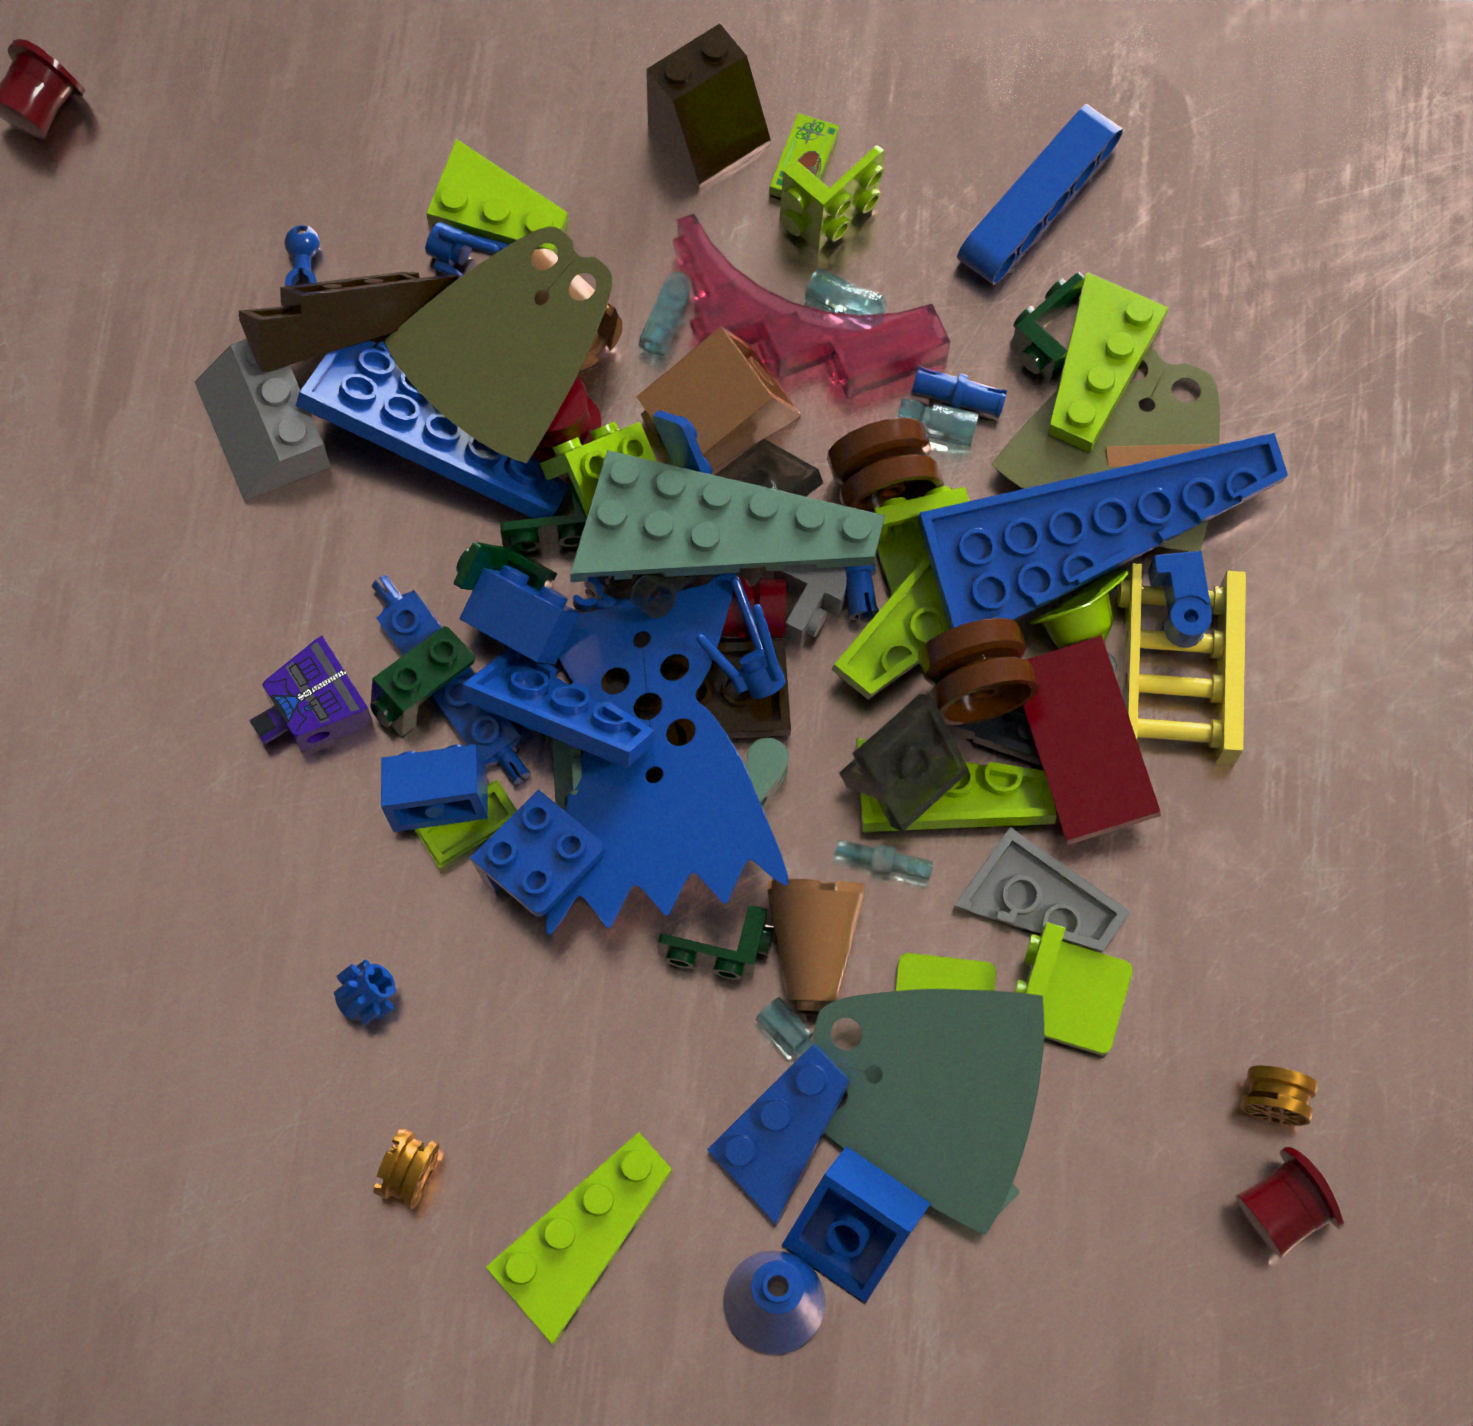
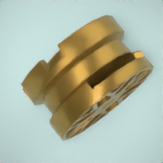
(1279, 1095)
(407, 1168)

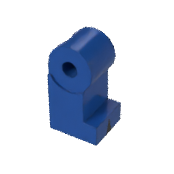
(1185, 596)

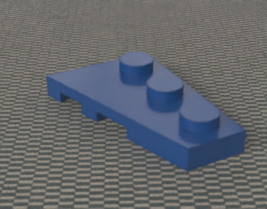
(780, 1130)

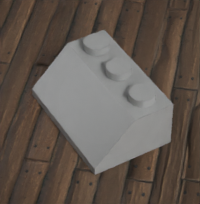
(258, 423)

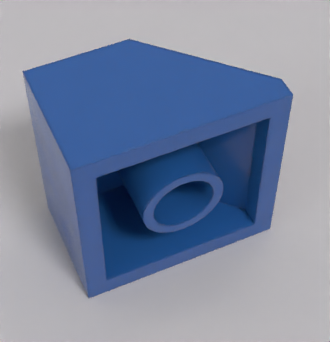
(855, 1223)

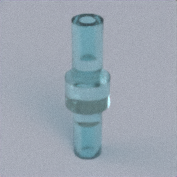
(884, 859)

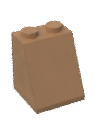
(723, 394)

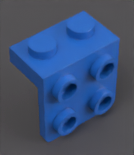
(537, 854)

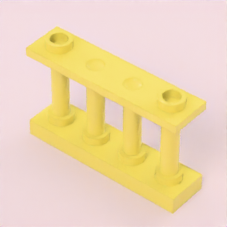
(1224, 644)

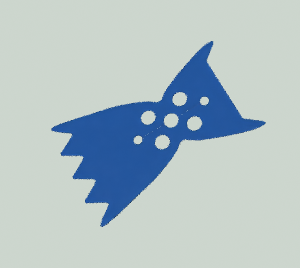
(705, 805)

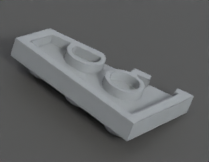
(1031, 887)

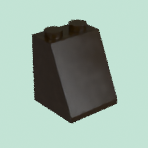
(706, 106)

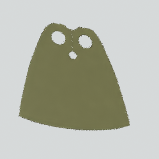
(496, 355)
(1040, 459)

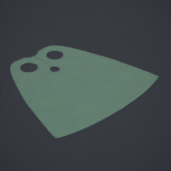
(950, 1094)

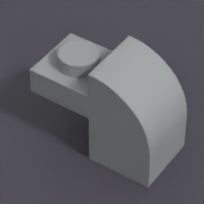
(818, 593)

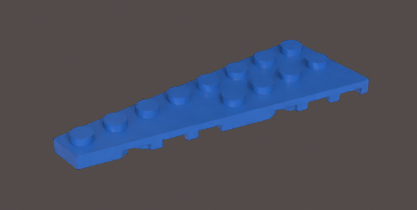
(1046, 540)

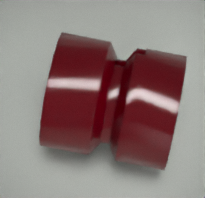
(771, 596)

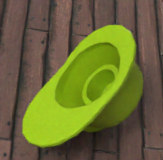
(1084, 614)

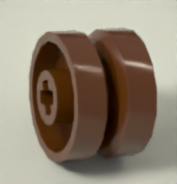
(883, 463)
(978, 671)

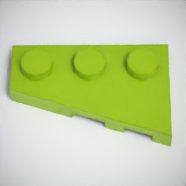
(490, 201)

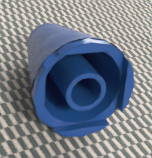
(769, 1321)

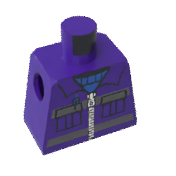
(311, 700)

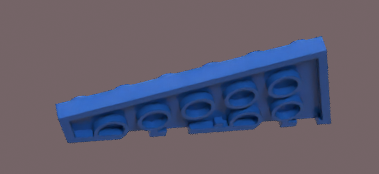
(375, 400)

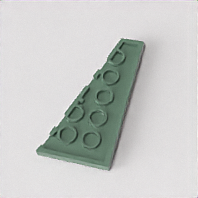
(698, 523)

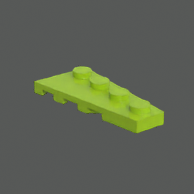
(1103, 354)
(895, 634)
(982, 798)
(574, 1242)

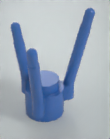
(454, 246)
(760, 668)

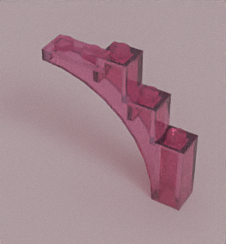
(857, 349)

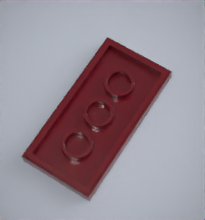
(1088, 743)

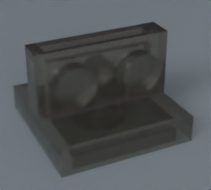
(907, 763)

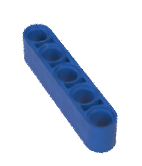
(1039, 194)

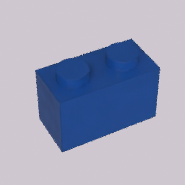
(520, 615)
(434, 787)

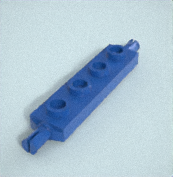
(411, 622)

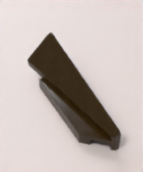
(335, 315)

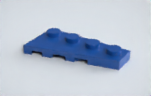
(546, 704)

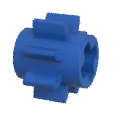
(365, 992)

